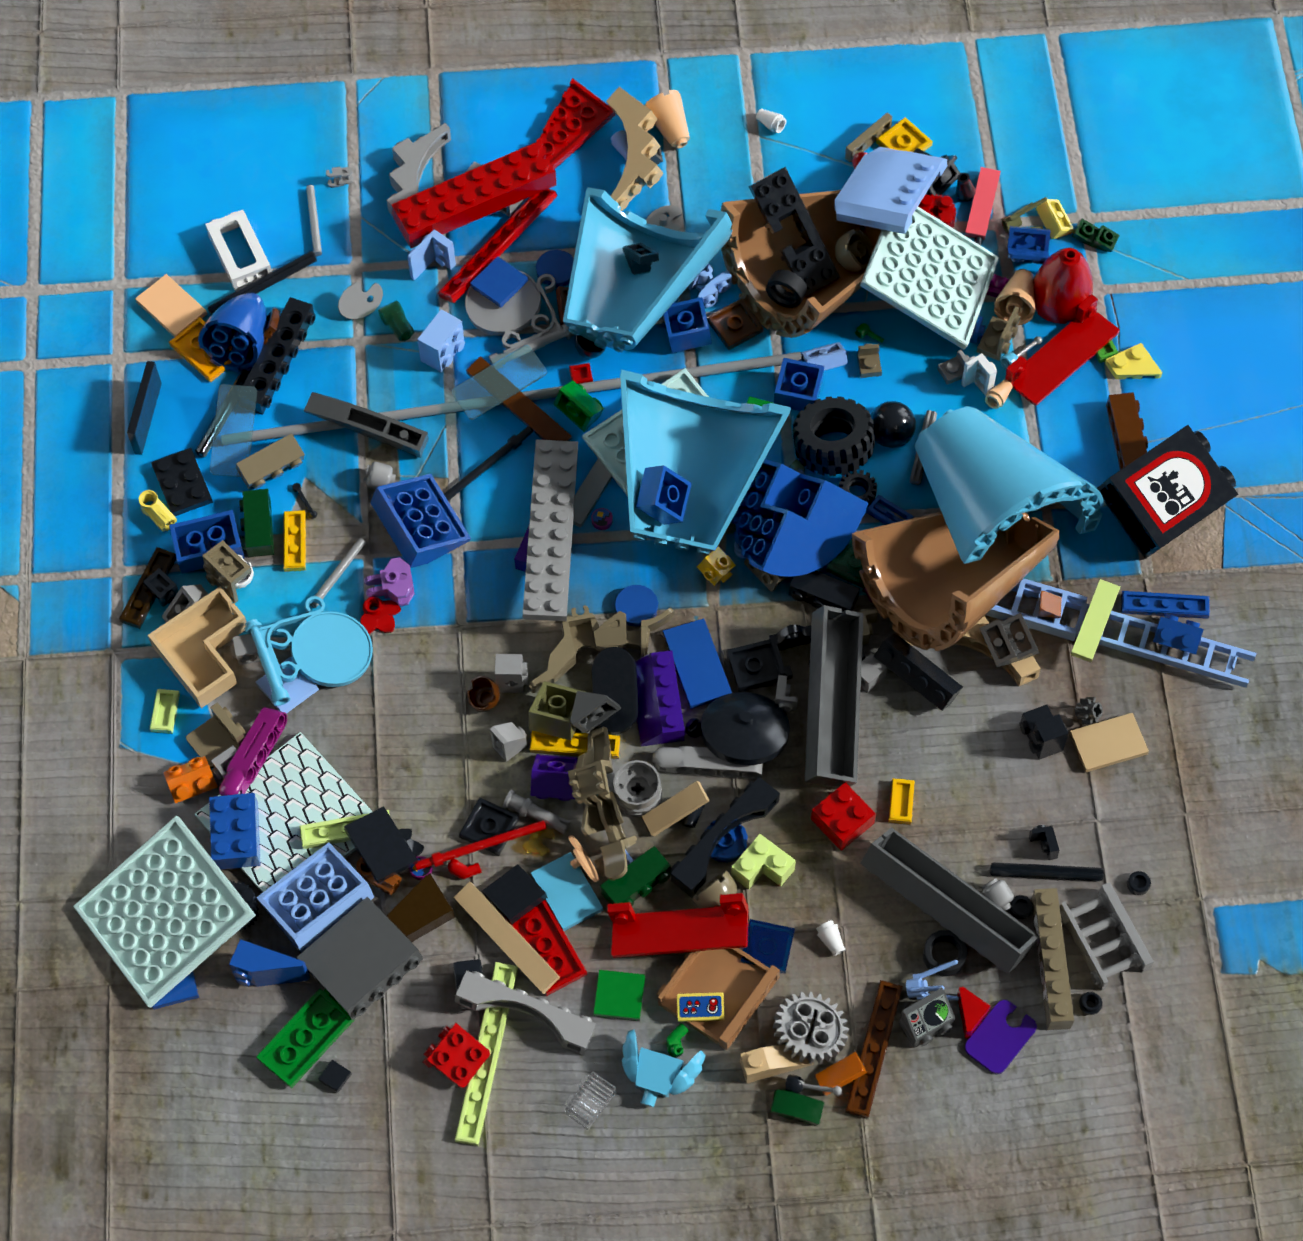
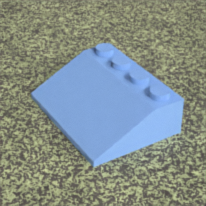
(314, 896)

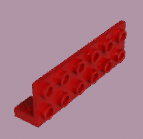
(1062, 354)
(679, 929)

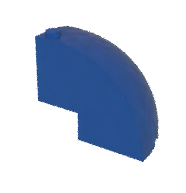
(794, 521)

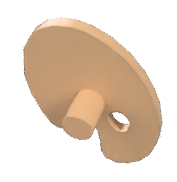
(582, 859)

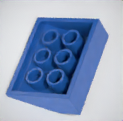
(417, 521)

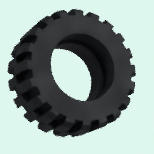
(838, 455)

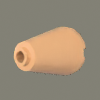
(670, 117)
(1019, 293)

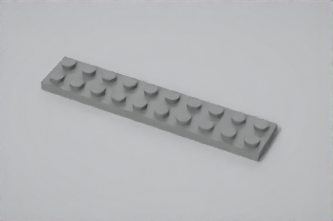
(550, 531)

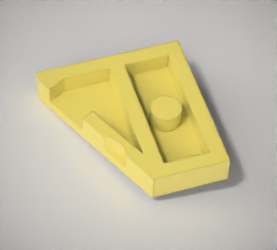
(1133, 364)

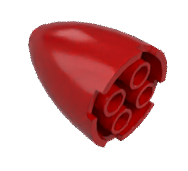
(1062, 285)

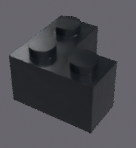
(1045, 732)

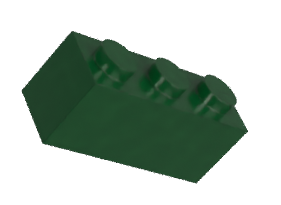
(257, 523)
(639, 879)

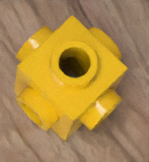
(716, 566)

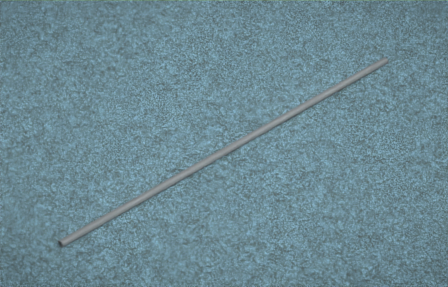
(533, 395)

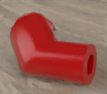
(462, 871)

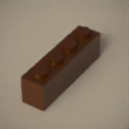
(1126, 427)

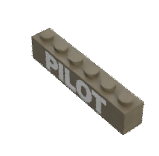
(1052, 959)

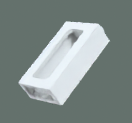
(237, 276)

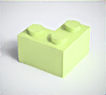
(760, 859)

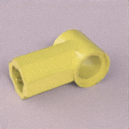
(157, 511)

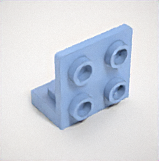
(433, 247)

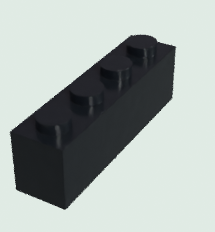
(918, 671)

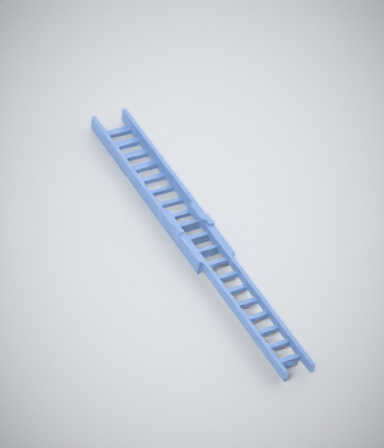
(1078, 602)

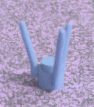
(919, 988)

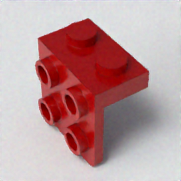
(456, 1055)

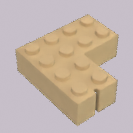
(191, 642)

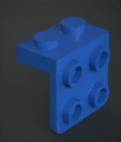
(1028, 244)
(1178, 634)

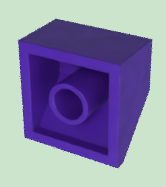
(551, 777)

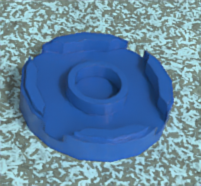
(556, 263)
(637, 603)
(731, 845)

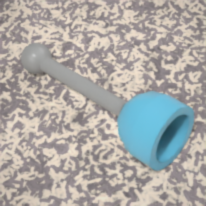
(1007, 359)

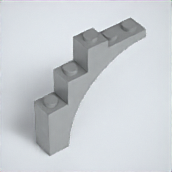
(413, 160)

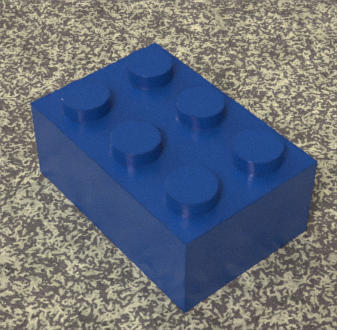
(200, 535)
(235, 831)

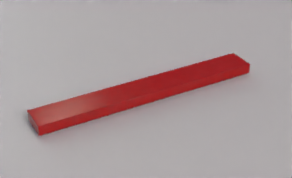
(496, 245)

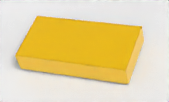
(901, 801)

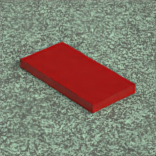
(548, 939)

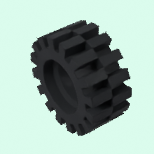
(861, 480)

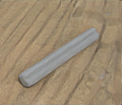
(917, 470)

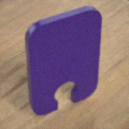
(997, 1043)

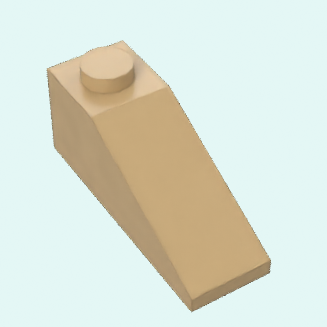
(769, 1062)

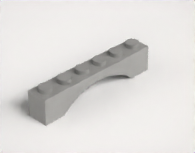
(481, 993)

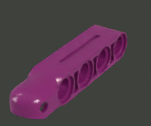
(253, 751)

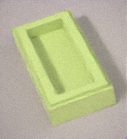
(164, 711)

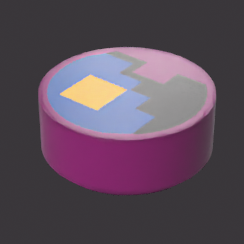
(602, 519)
(420, 874)

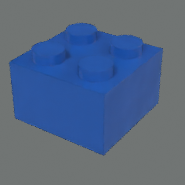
(687, 325)
(798, 384)
(663, 495)

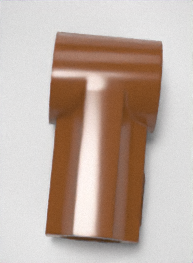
(389, 885)

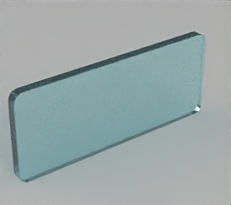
(499, 382)
(232, 428)

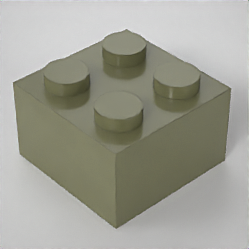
(553, 711)

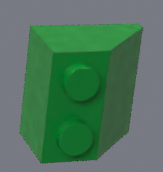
(578, 405)

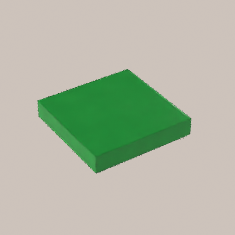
(619, 995)

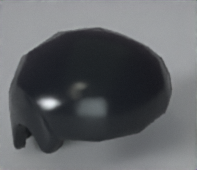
(587, 348)

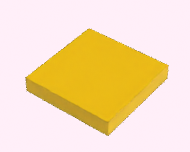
(904, 137)

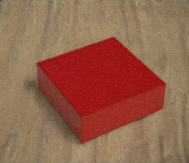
(581, 373)

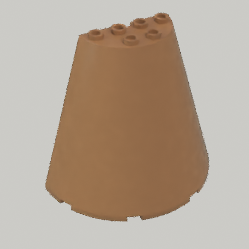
(755, 255)
(927, 588)

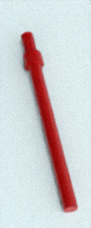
(437, 859)

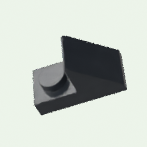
(640, 257)

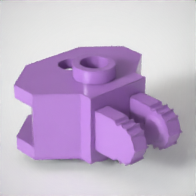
(395, 582)

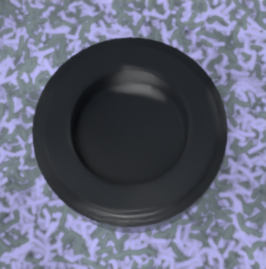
(1139, 883)
(1021, 907)

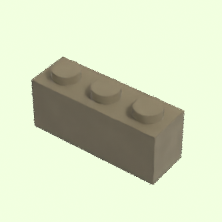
(270, 462)

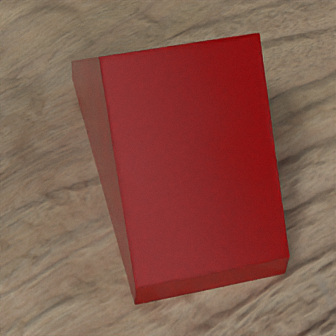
(972, 1011)

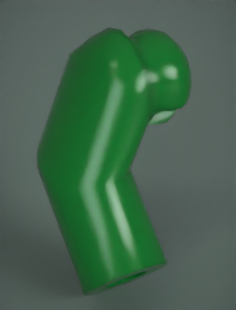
(674, 1040)

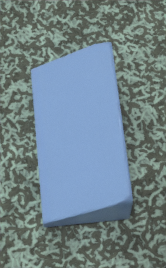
(828, 356)

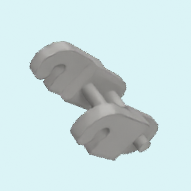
(342, 175)

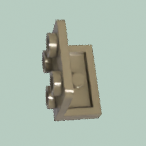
(216, 734)

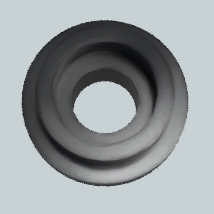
(1090, 996)

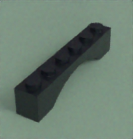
(753, 804)

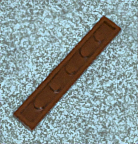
(527, 410)
(874, 1048)

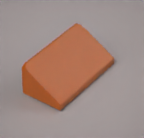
(841, 1072)

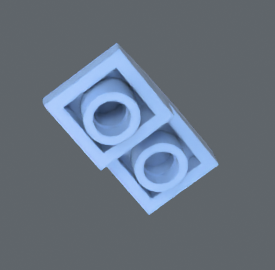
(718, 285)

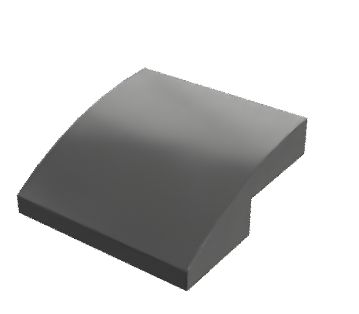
(1009, 640)

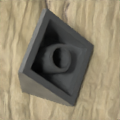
(591, 710)

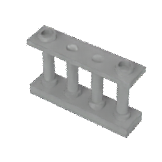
(1118, 918)

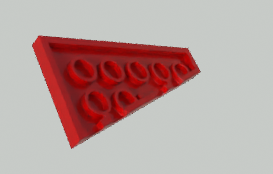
(573, 123)

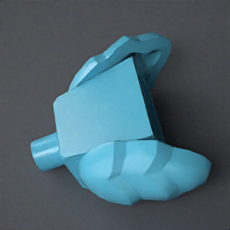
(657, 1072)

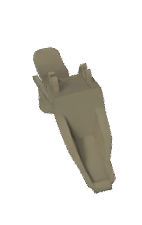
(585, 631)
(601, 809)

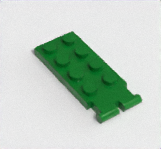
(305, 1038)

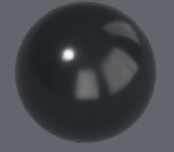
(893, 424)

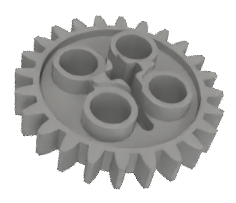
(790, 1020)

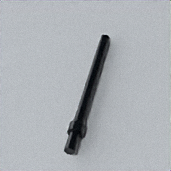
(512, 443)

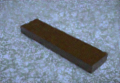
(142, 598)

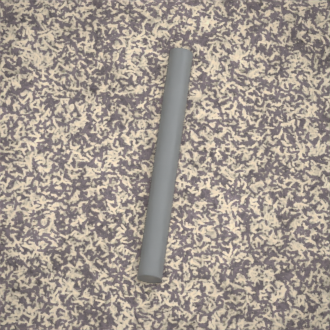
(314, 220)
(339, 570)

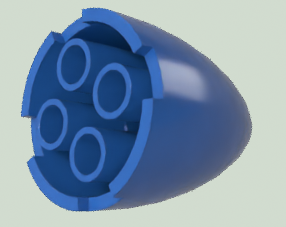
(237, 324)

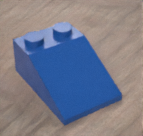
(265, 967)

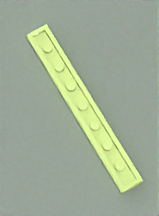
(480, 1086)

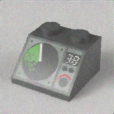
(927, 1018)

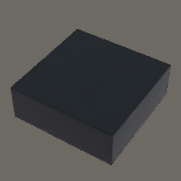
(335, 1076)

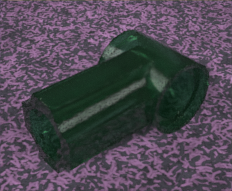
(395, 317)

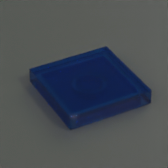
(769, 944)

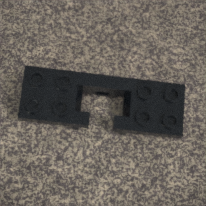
(780, 199)
(761, 661)

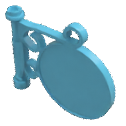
(324, 648)

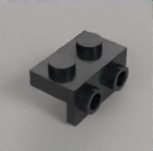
(948, 177)

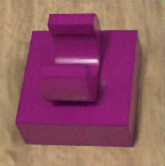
(996, 285)

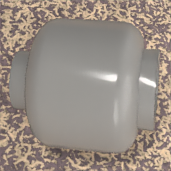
(378, 475)
(998, 893)

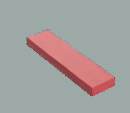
(982, 203)

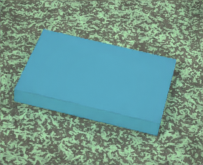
(567, 892)

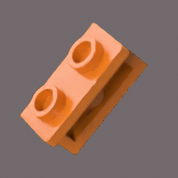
(190, 779)

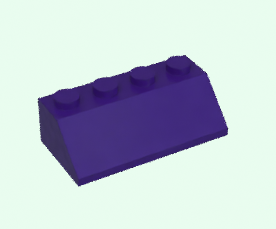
(658, 700)

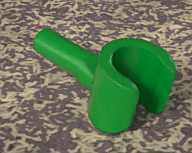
(863, 330)

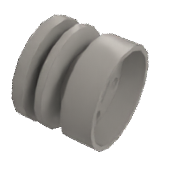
(636, 776)

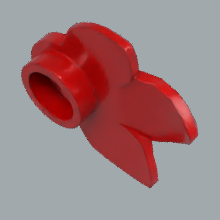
(380, 618)

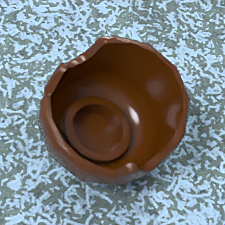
(483, 693)

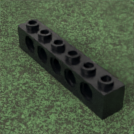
(293, 312)

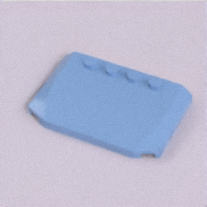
(887, 188)

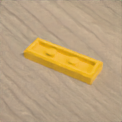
(294, 541)

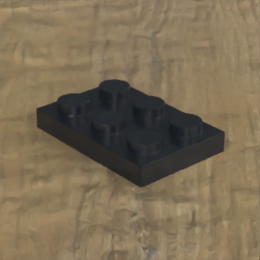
(181, 482)

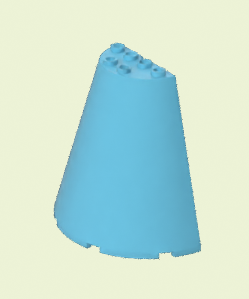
(603, 294)
(702, 440)
(992, 476)

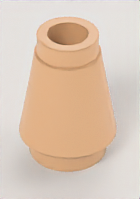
(997, 395)

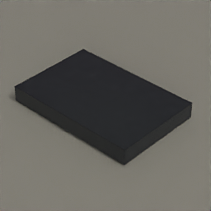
(380, 844)

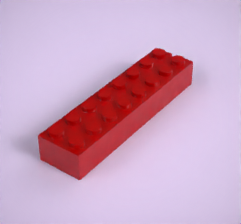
(474, 194)

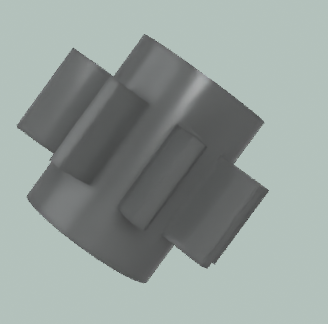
(1088, 710)

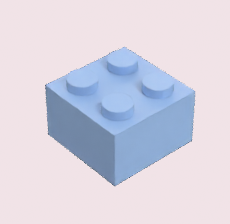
(441, 341)

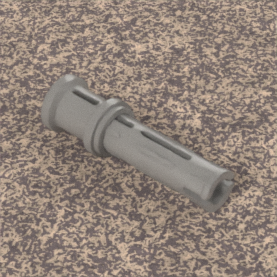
(526, 808)

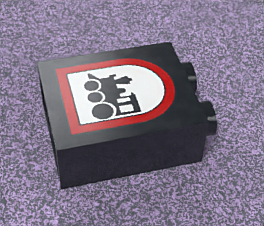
(1168, 490)

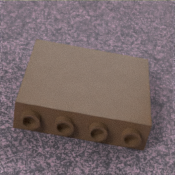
(721, 972)

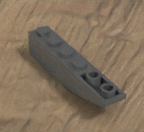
(368, 423)

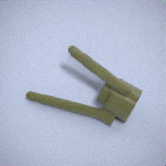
(1015, 220)

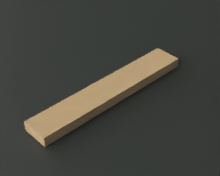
(507, 937)

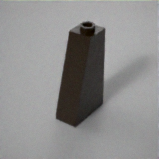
(421, 910)

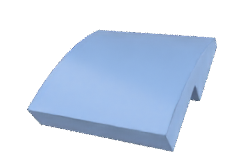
(298, 690)

